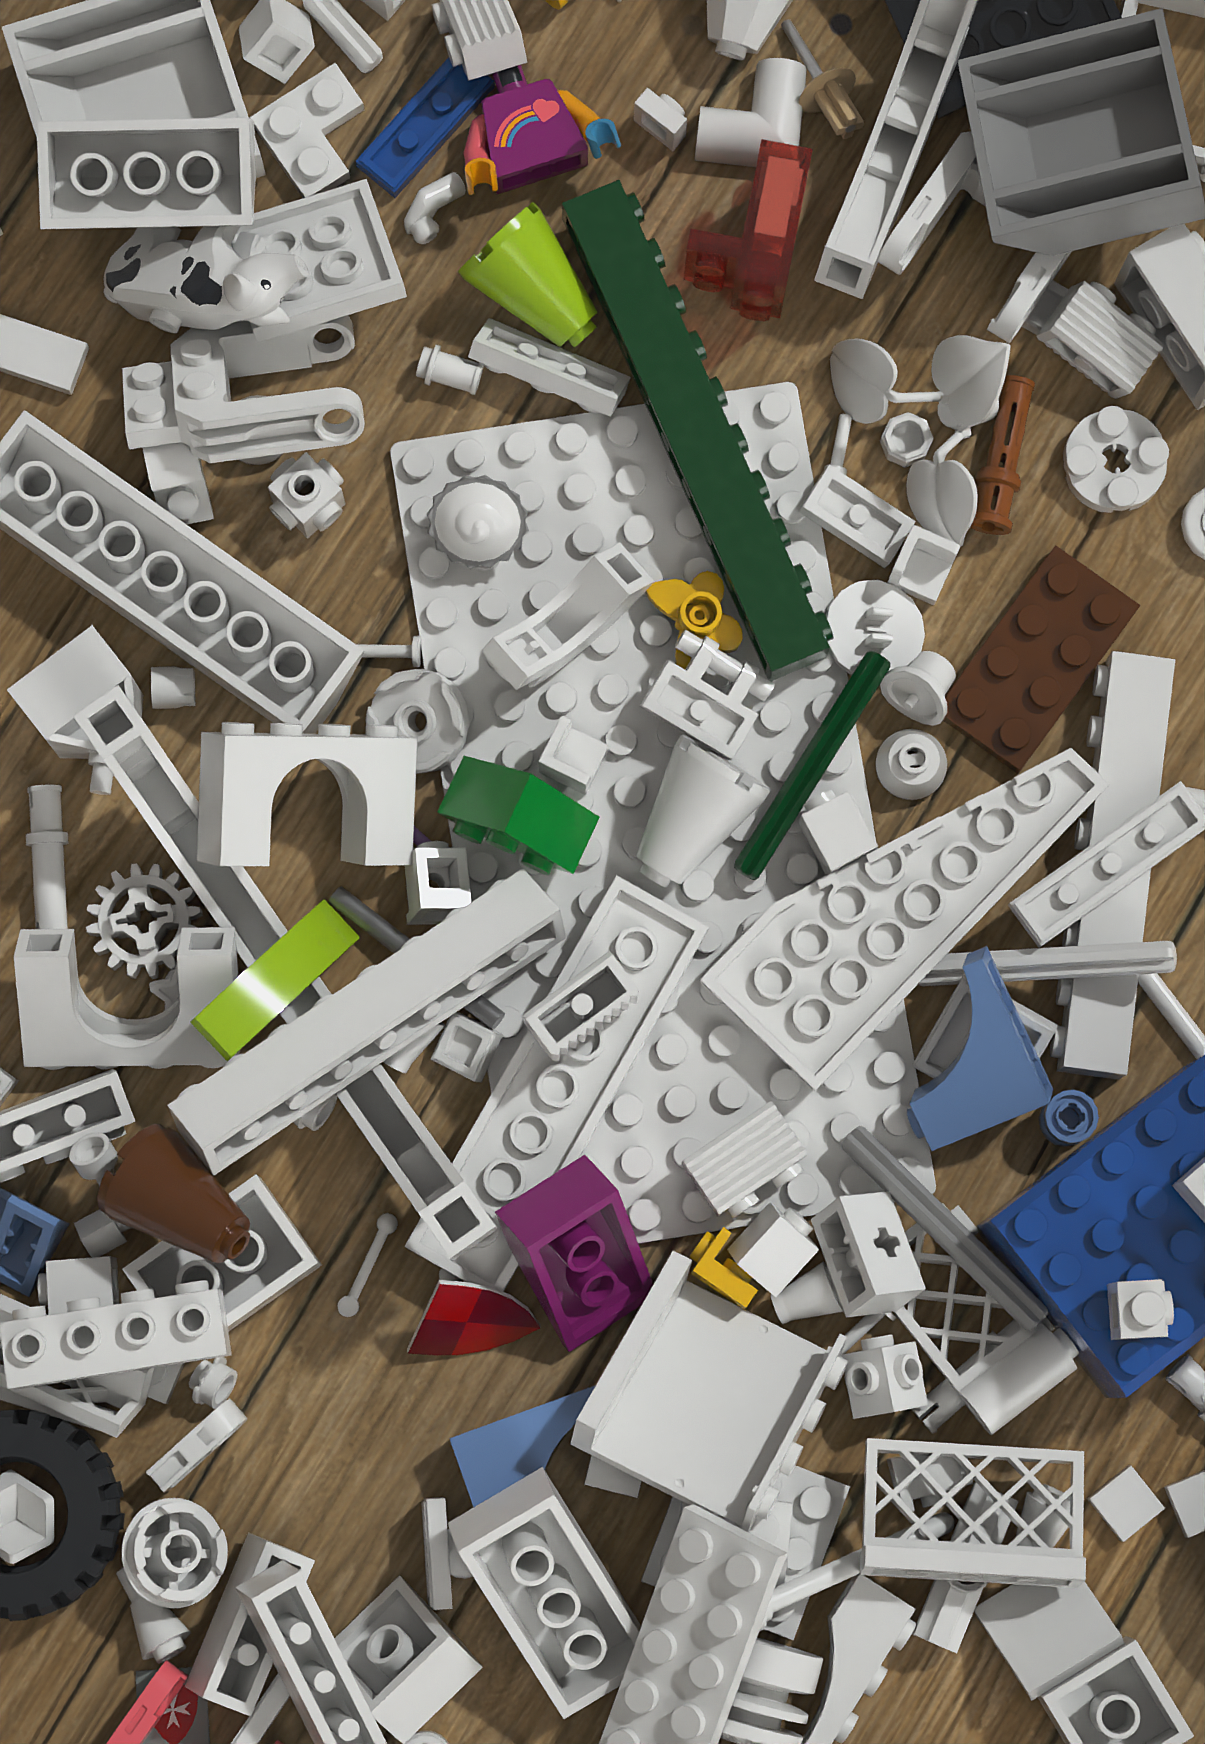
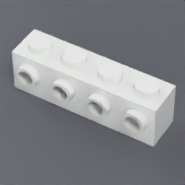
(58, 1119)
(116, 1337)

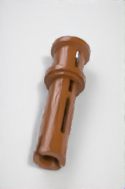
(997, 480)

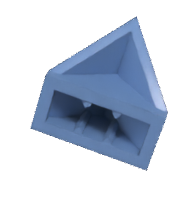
(26, 1241)

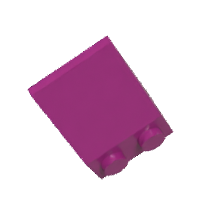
(577, 1251)

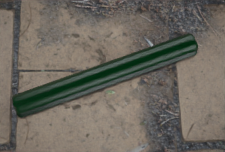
(812, 765)

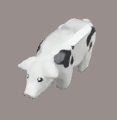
(201, 280)

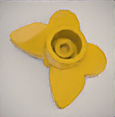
(697, 610)

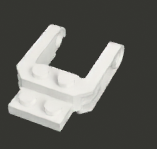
(958, 172)
(193, 404)

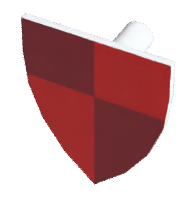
(469, 1319)

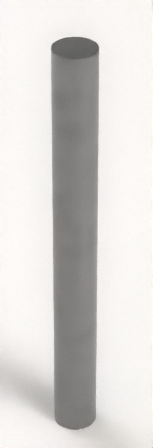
(394, 940)

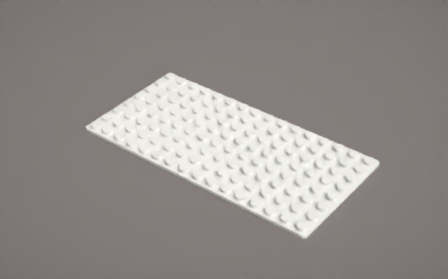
(701, 1068)

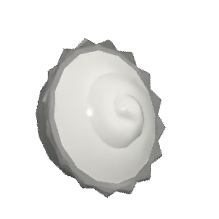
(477, 521)

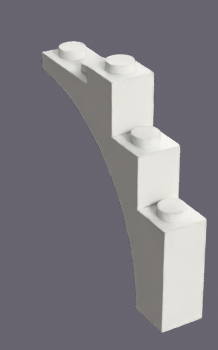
(895, 145)

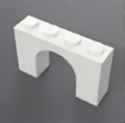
(246, 767)
(68, 1030)

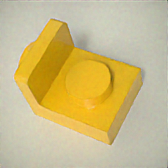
(725, 1279)

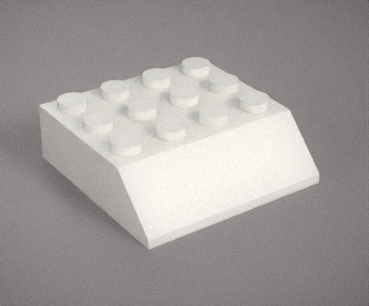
(125, 63)

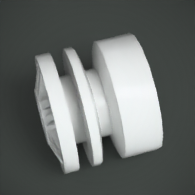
(763, 1694)

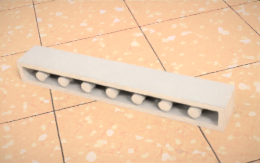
(1130, 757)
(367, 1021)

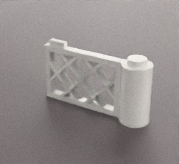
(1009, 1375)

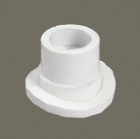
(920, 688)

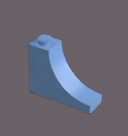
(993, 1074)
(514, 1446)

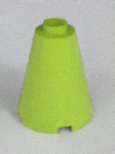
(533, 279)

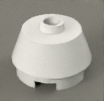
(174, 1553)

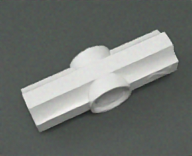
(952, 1602)

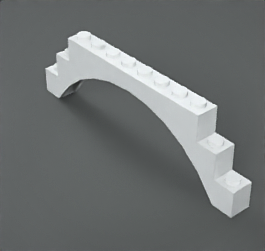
(236, 902)

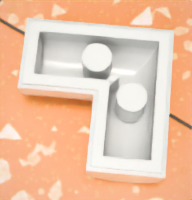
(775, 116)

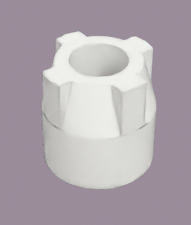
(172, 687)

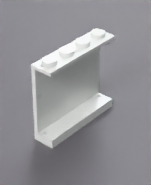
(707, 1399)

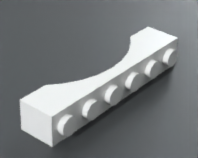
(861, 1634)

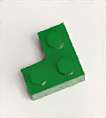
(518, 814)

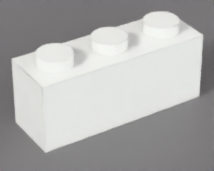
(233, 1656)

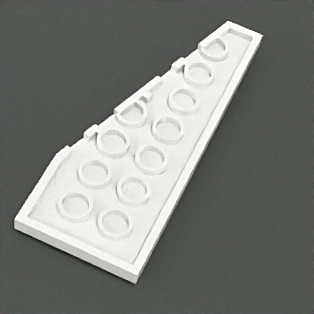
(859, 940)

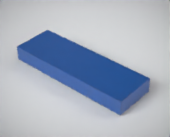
(423, 127)

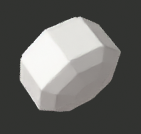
(906, 439)

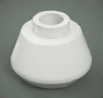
(895, 764)

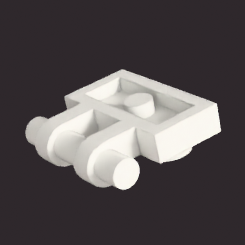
(699, 708)

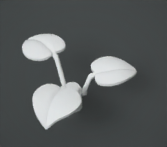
(969, 382)

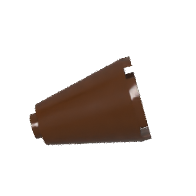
(173, 1197)

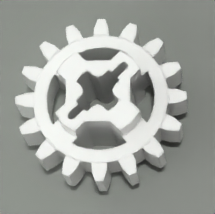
(140, 898)

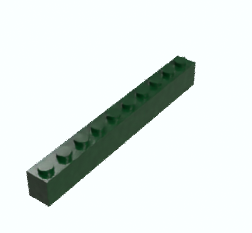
(695, 430)

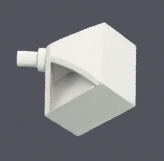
(65, 686)

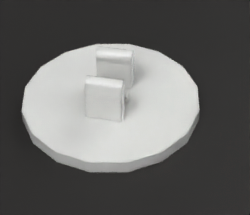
(876, 619)

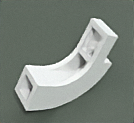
(570, 620)

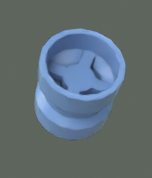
(1062, 1124)

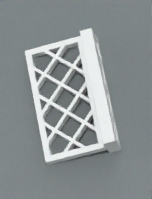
(981, 1560)

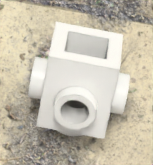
(310, 511)
(884, 1377)

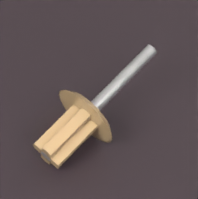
(827, 90)

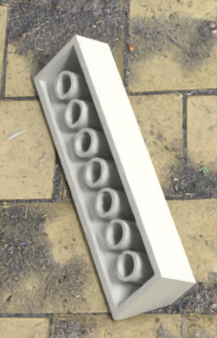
(170, 579)

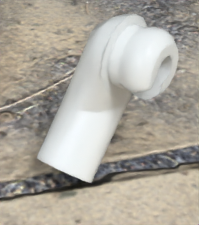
(427, 202)

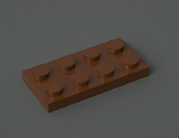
(1037, 659)

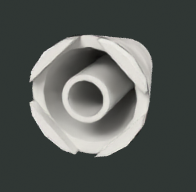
(695, 811)

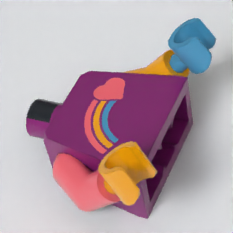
(531, 134)

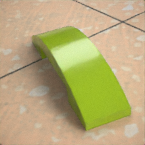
(274, 980)

